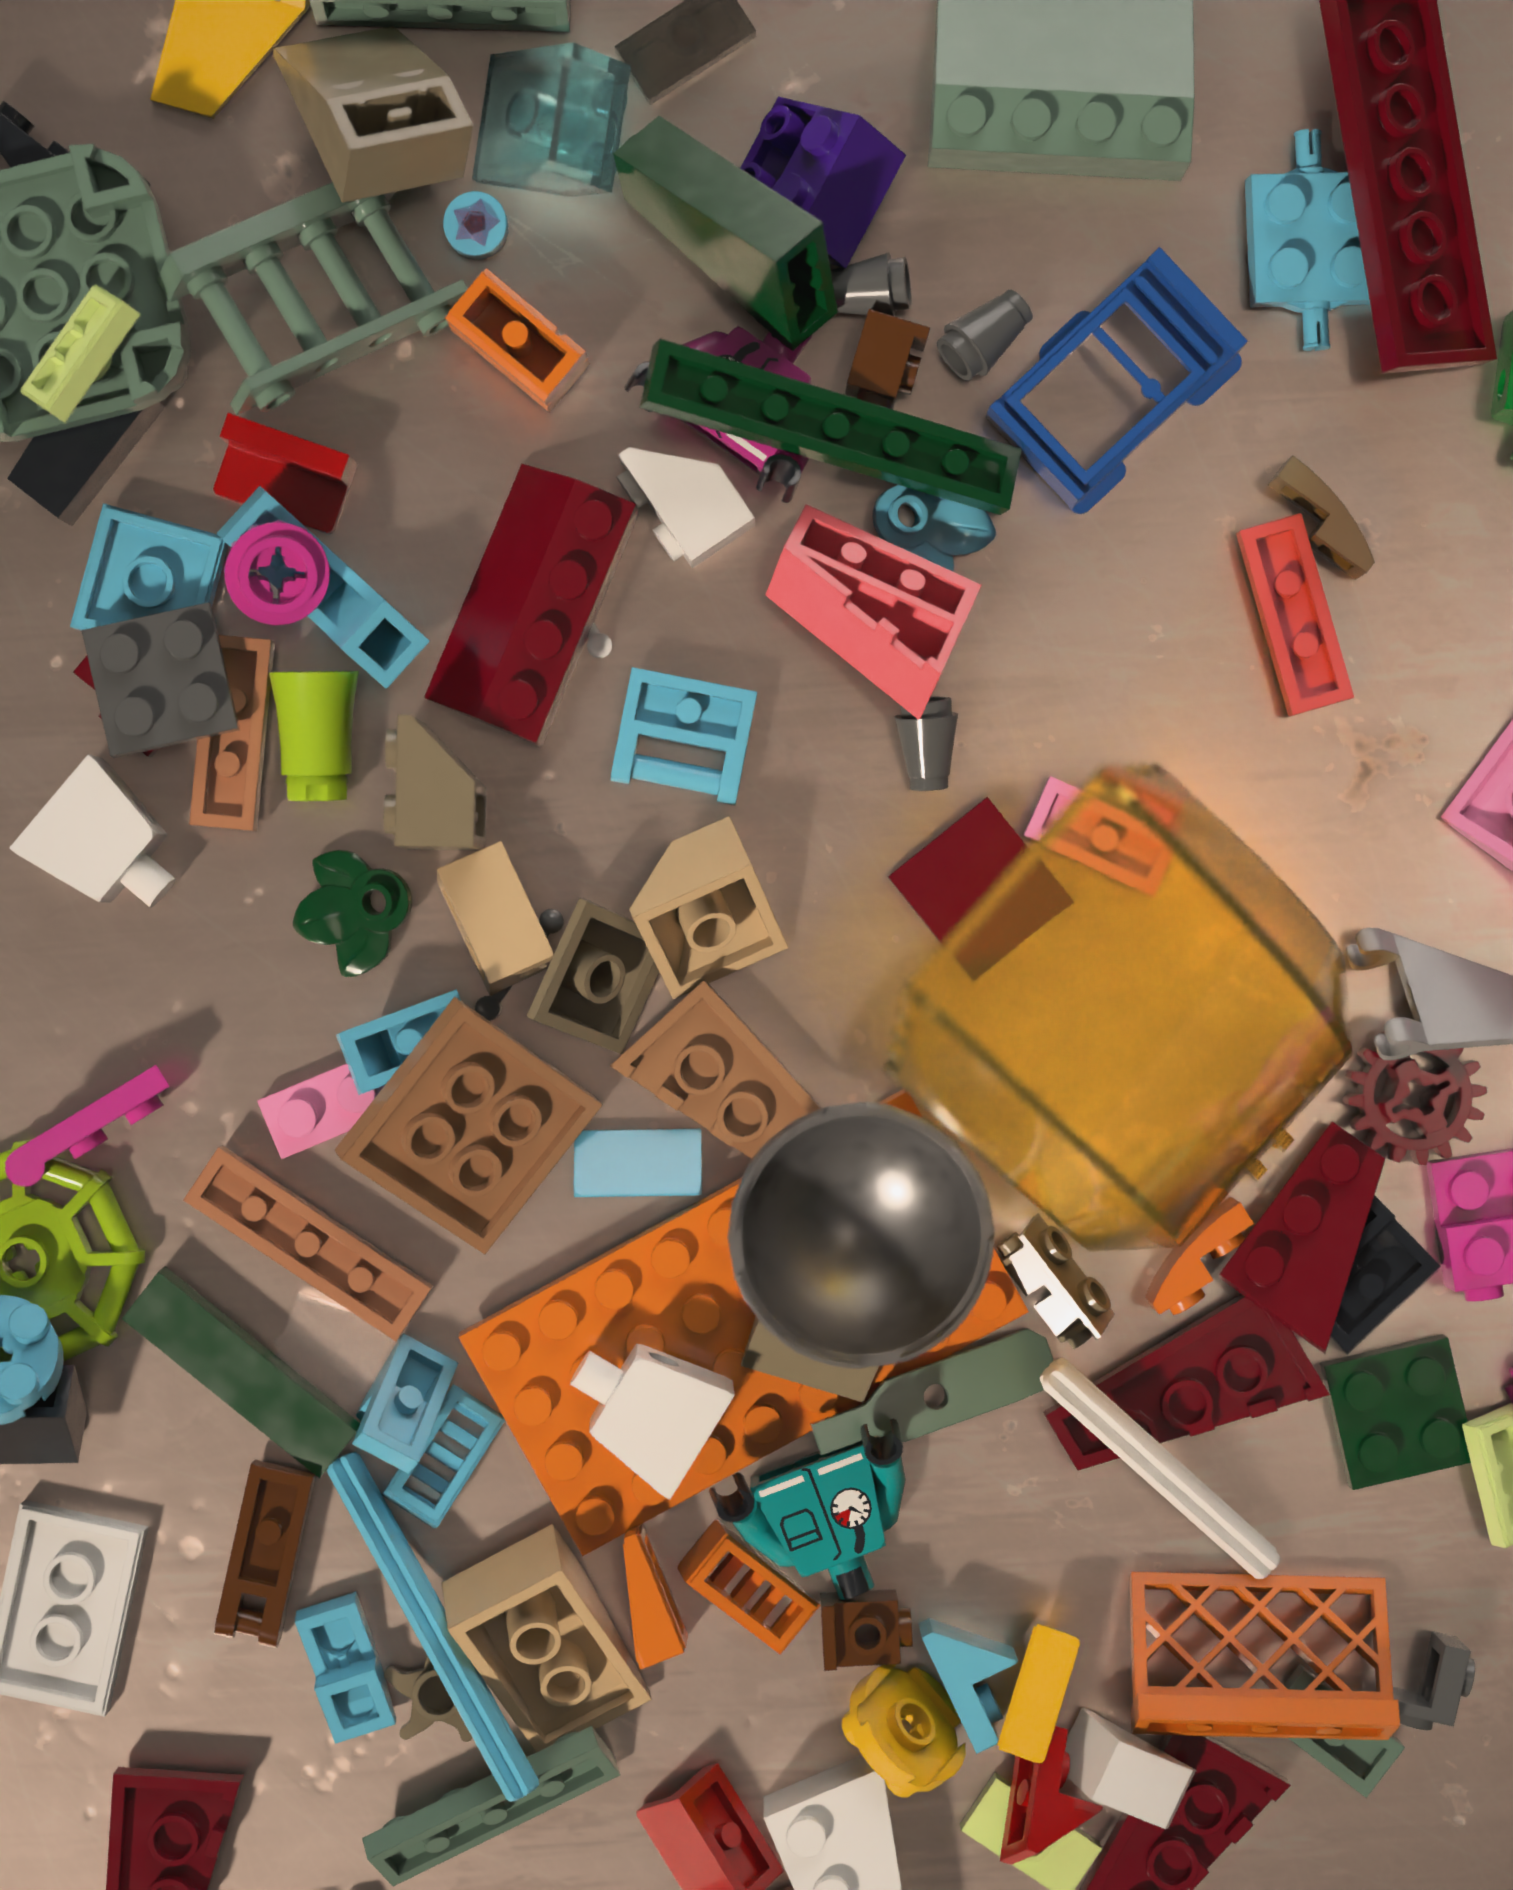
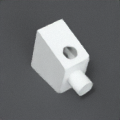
(97, 837)
(653, 1411)

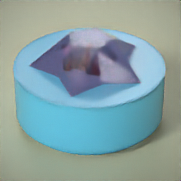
(475, 225)

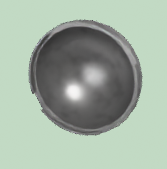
(861, 1235)

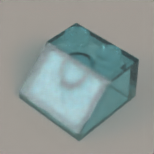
(552, 120)

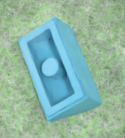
(638, 1163)

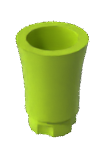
(315, 731)

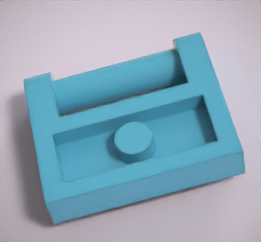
(687, 714)

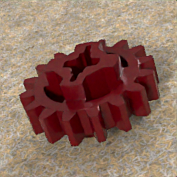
(1429, 1118)

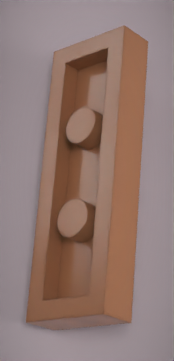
(231, 763)

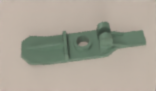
(972, 1386)

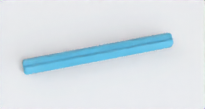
(429, 1623)

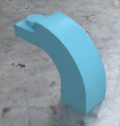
(351, 609)

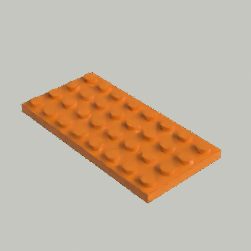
(679, 1297)

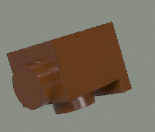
(884, 359)
(844, 1617)

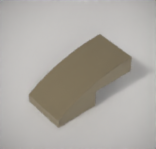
(1337, 533)

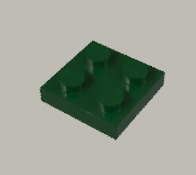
(1397, 1411)

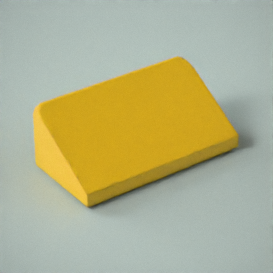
(1039, 1693)

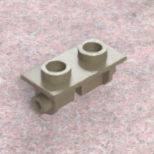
(1077, 1303)

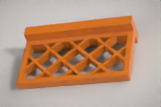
(1270, 1711)

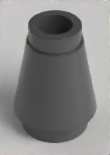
(874, 285)
(983, 335)
(928, 744)

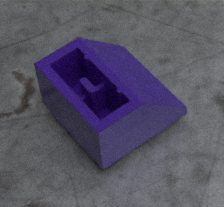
(826, 166)

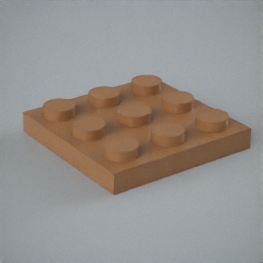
(468, 1126)

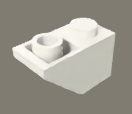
(690, 498)

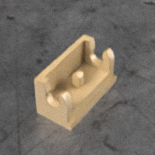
(495, 917)

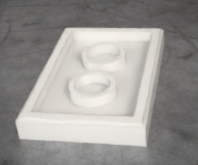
(67, 1606)

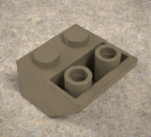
(436, 795)

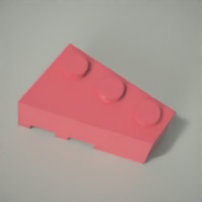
(873, 604)

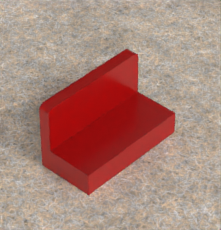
(297, 473)
(710, 1836)

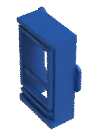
(1180, 320)

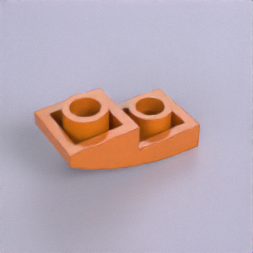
(1182, 1273)

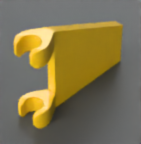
(217, 48)

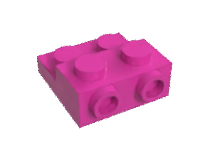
(1474, 1221)

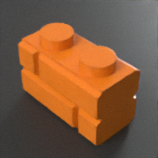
(517, 340)

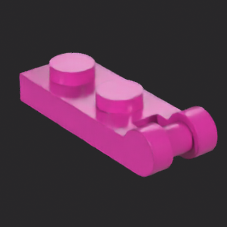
(84, 1129)

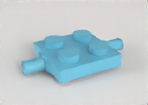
(1304, 241)

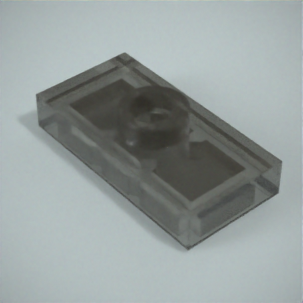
(684, 44)

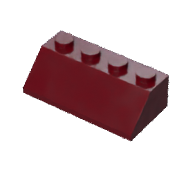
(532, 603)

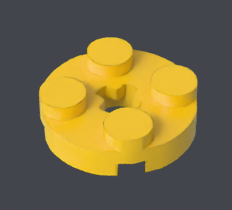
(903, 1759)

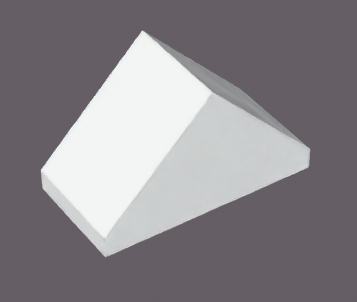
(1125, 1770)

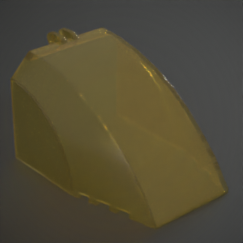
(1127, 1015)

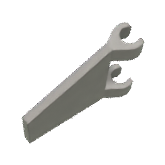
(1449, 997)

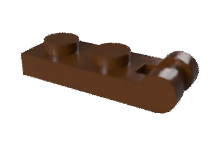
(265, 1551)

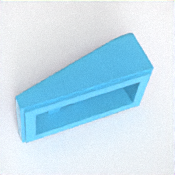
(417, 1505)

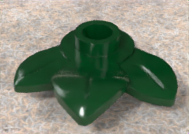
(344, 913)

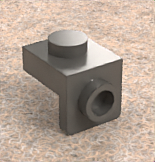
(1445, 1678)

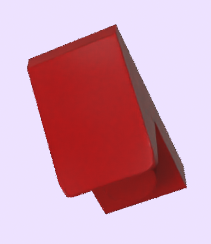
(1036, 1809)

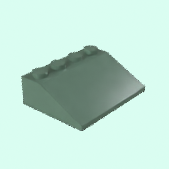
(1064, 87)

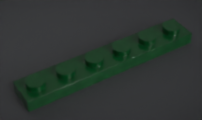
(830, 427)

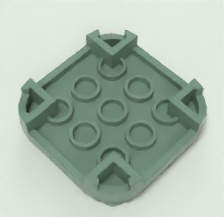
(61, 232)

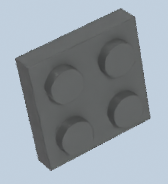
(160, 680)

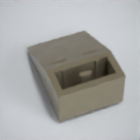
(377, 111)

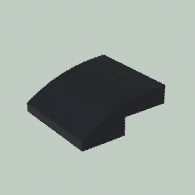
(1383, 1276)

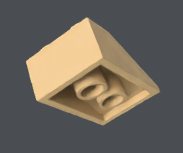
(543, 1639)

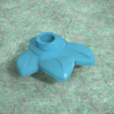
(939, 528)

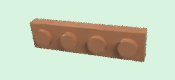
(308, 1242)

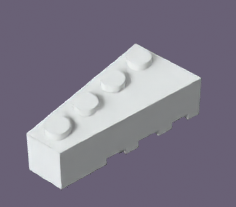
(835, 1830)

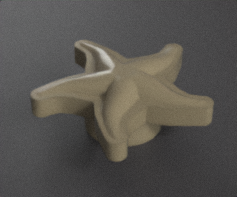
(428, 1699)

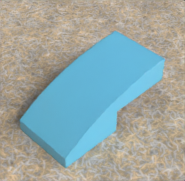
(345, 1667)

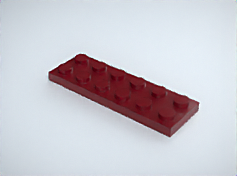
(1408, 184)

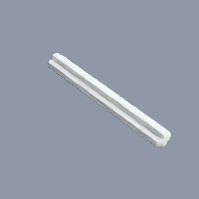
(1159, 1468)

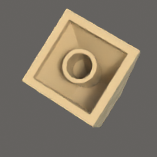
(705, 910)

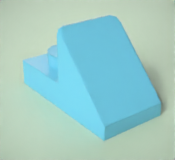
(382, 1045)
(404, 1403)
(961, 1662)

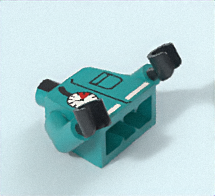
(823, 1509)

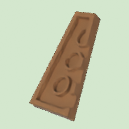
(716, 1072)

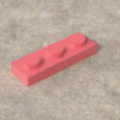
(1295, 614)

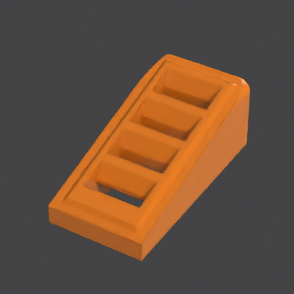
(707, 1554)
(654, 1614)

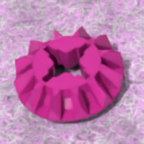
(297, 594)

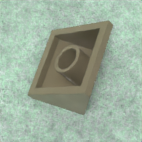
(596, 978)

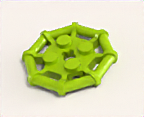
(66, 1253)

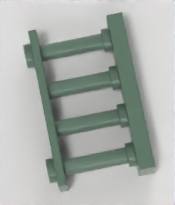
(259, 247)

